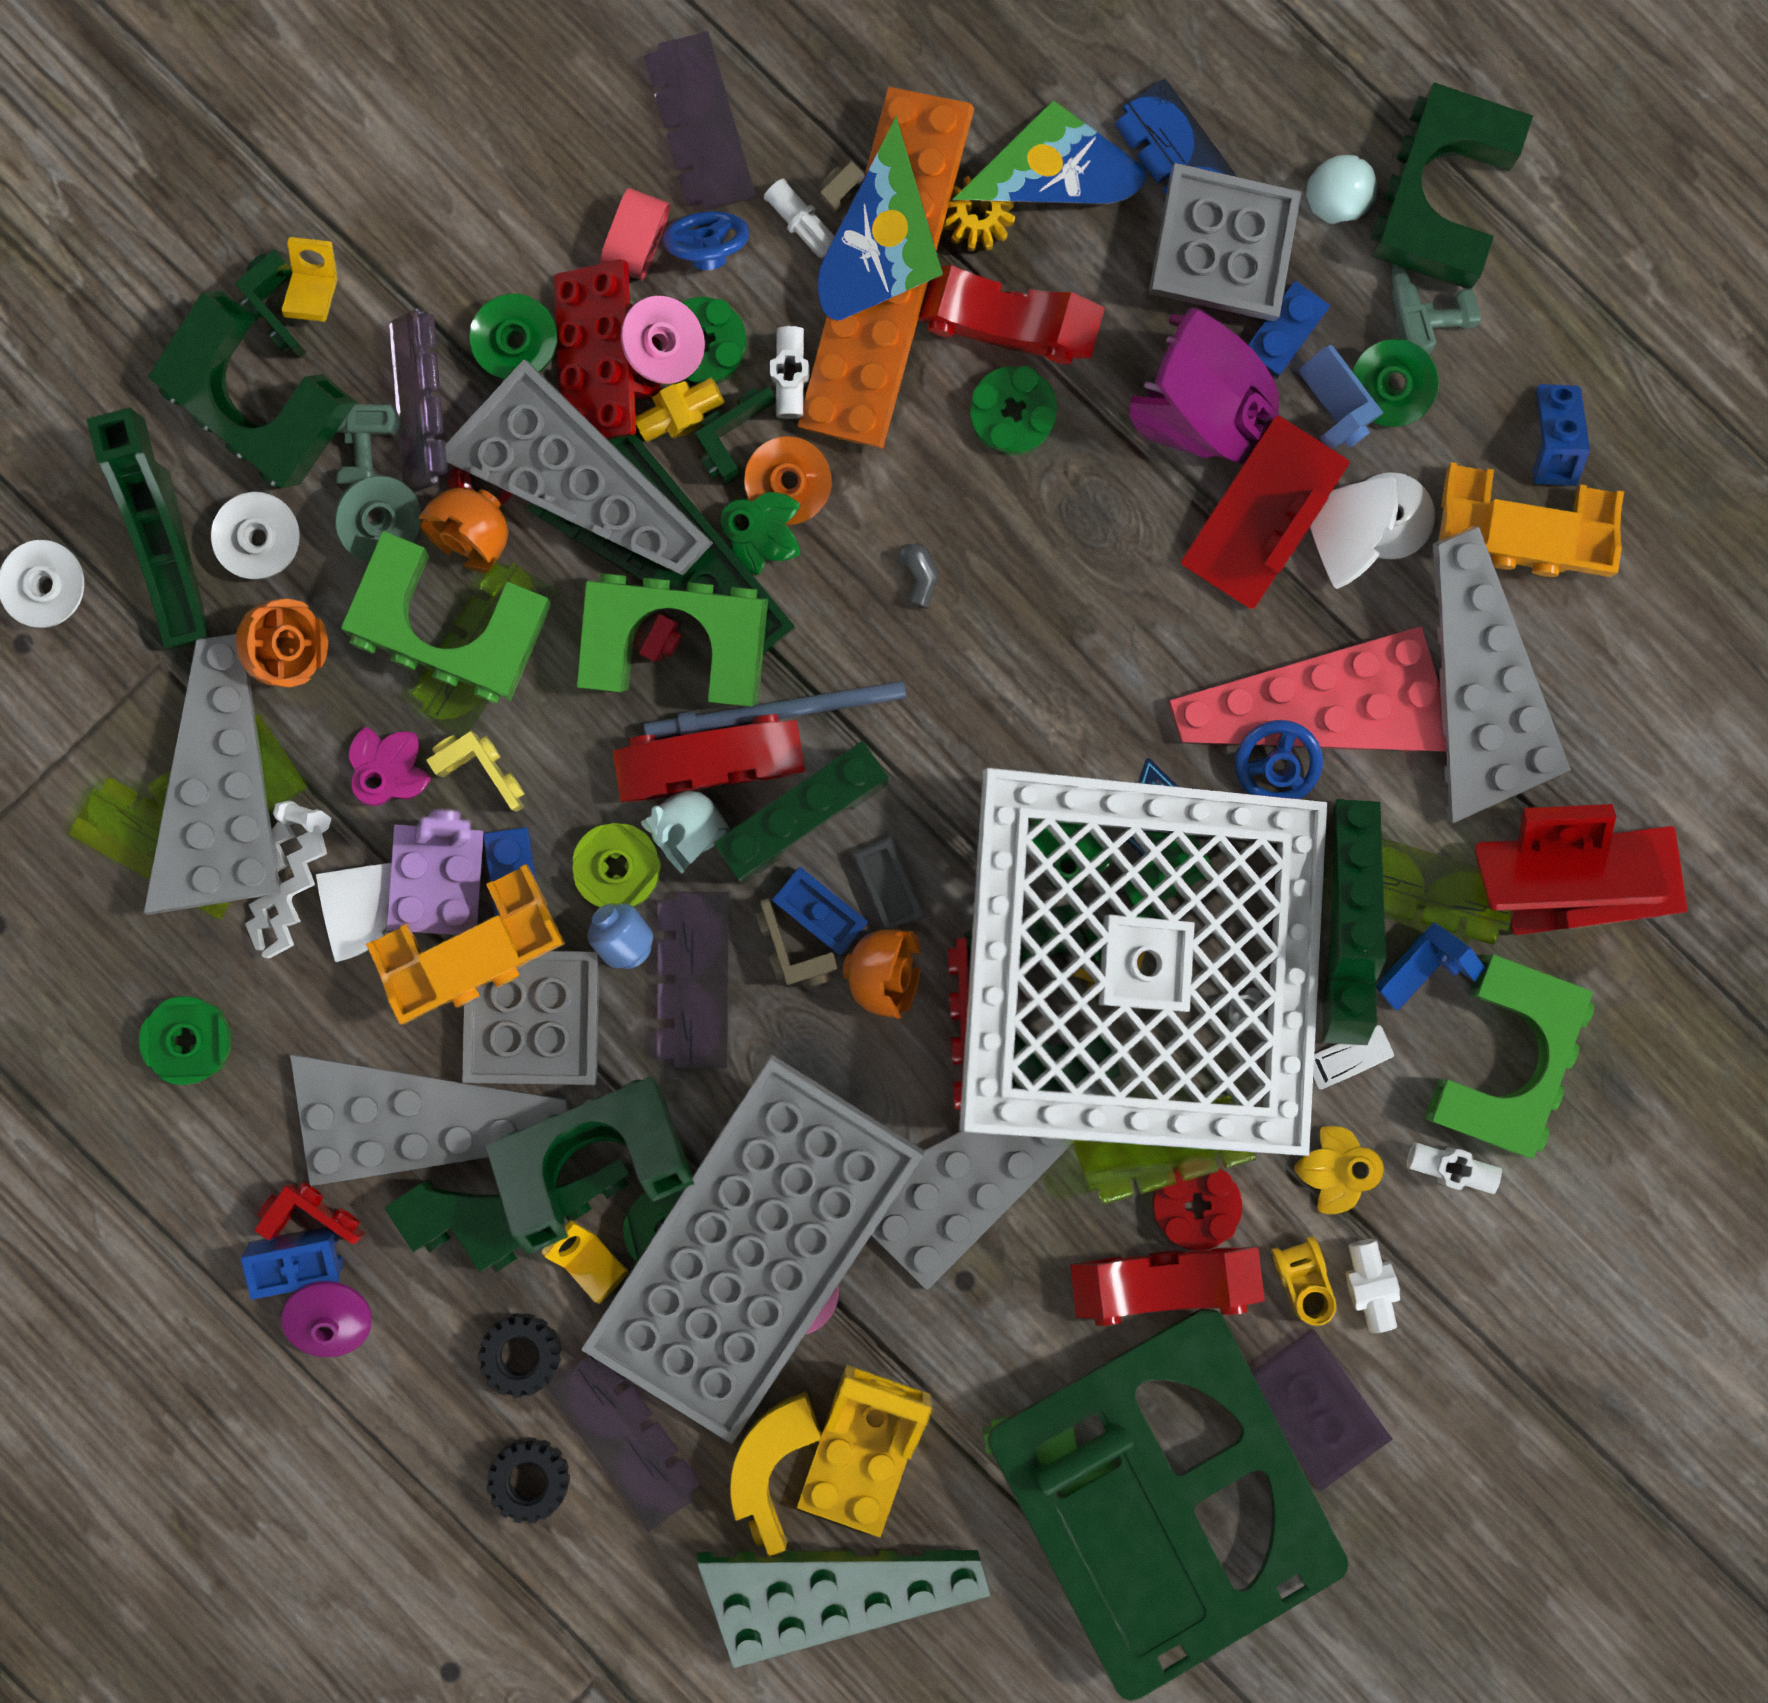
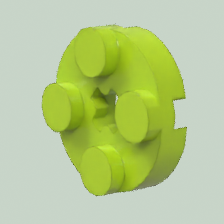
(591, 866)

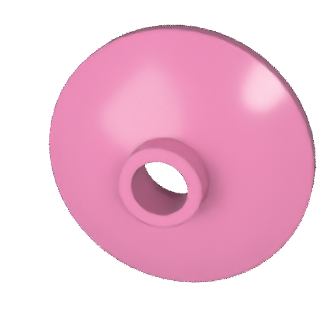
(675, 328)

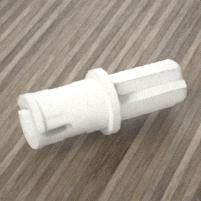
(799, 217)

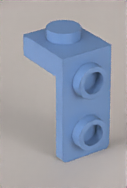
(1341, 396)

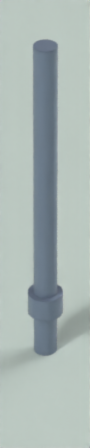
(691, 723)

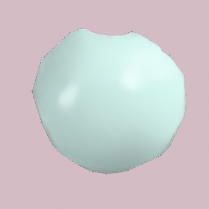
(1342, 189)

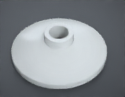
(1415, 522)
(238, 523)
(23, 578)

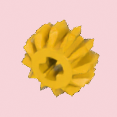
(967, 224)

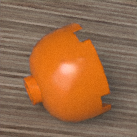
(468, 525)
(281, 642)
(882, 972)

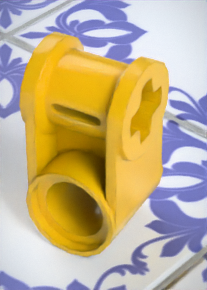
(1305, 1278)

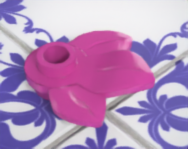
(391, 762)

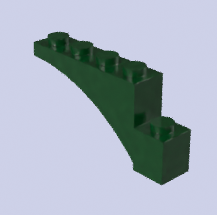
(153, 523)
(1357, 924)
(481, 1220)

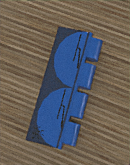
(1170, 133)

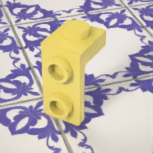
(454, 753)

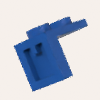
(1563, 435)
(1426, 954)

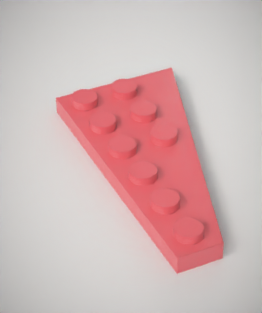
(1349, 699)

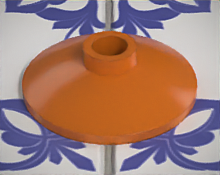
(799, 456)

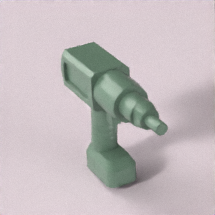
(1416, 320)
(358, 426)

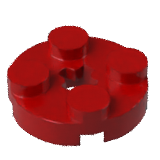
(1216, 1223)

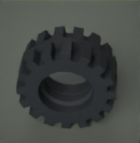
(496, 1371)
(526, 1508)

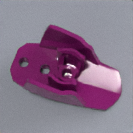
(1207, 393)

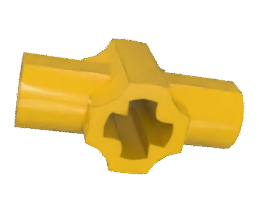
(679, 409)

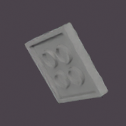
(1225, 242)
(536, 1025)

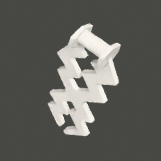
(313, 848)

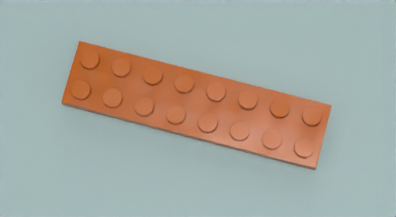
(867, 353)

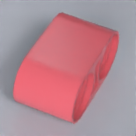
(636, 231)

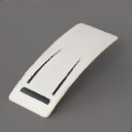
(1348, 1060)

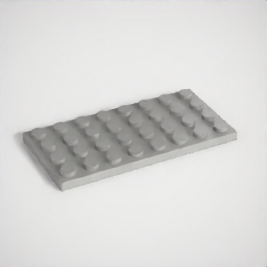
(753, 1249)

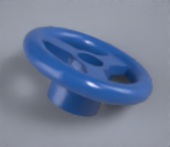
(705, 244)
(1291, 773)

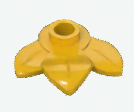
(1333, 1170)

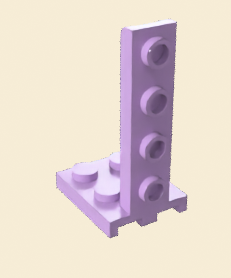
(435, 875)

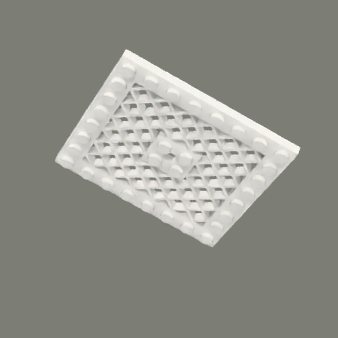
(995, 973)

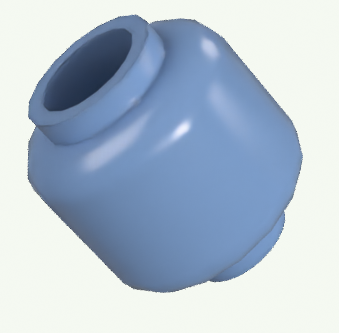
(620, 936)

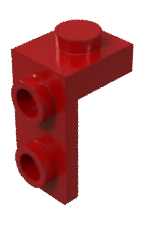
(279, 1210)

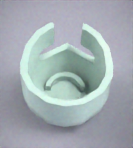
(685, 827)

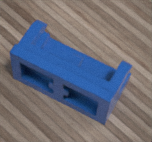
(291, 1262)

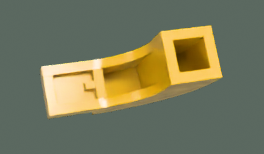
(771, 1437)

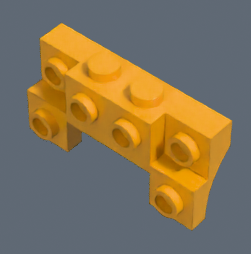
(1535, 535)
(472, 959)

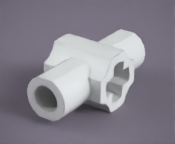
(789, 352)
(1473, 1173)
(1372, 1286)

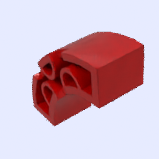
(1035, 323)
(708, 758)
(1167, 1281)

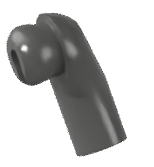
(924, 571)

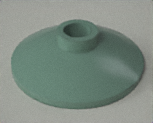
(397, 516)

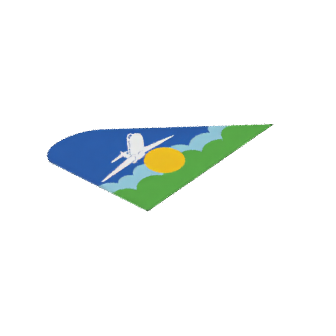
(1057, 162)
(882, 240)

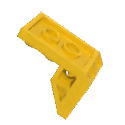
(864, 1450)

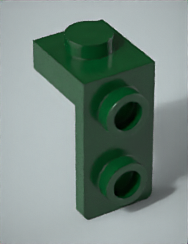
(262, 278)
(715, 456)

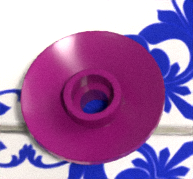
(330, 1306)

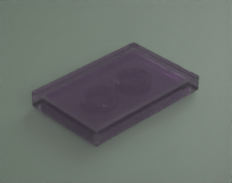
(1319, 1409)

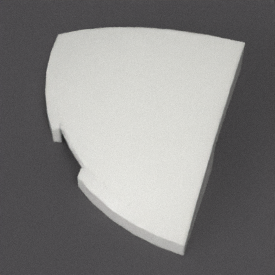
(1353, 525)
(354, 907)

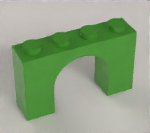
(618, 609)
(382, 621)
(1555, 1015)

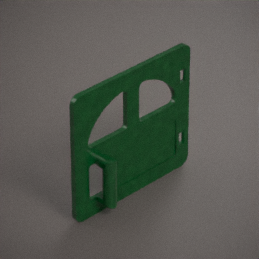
(1131, 1537)

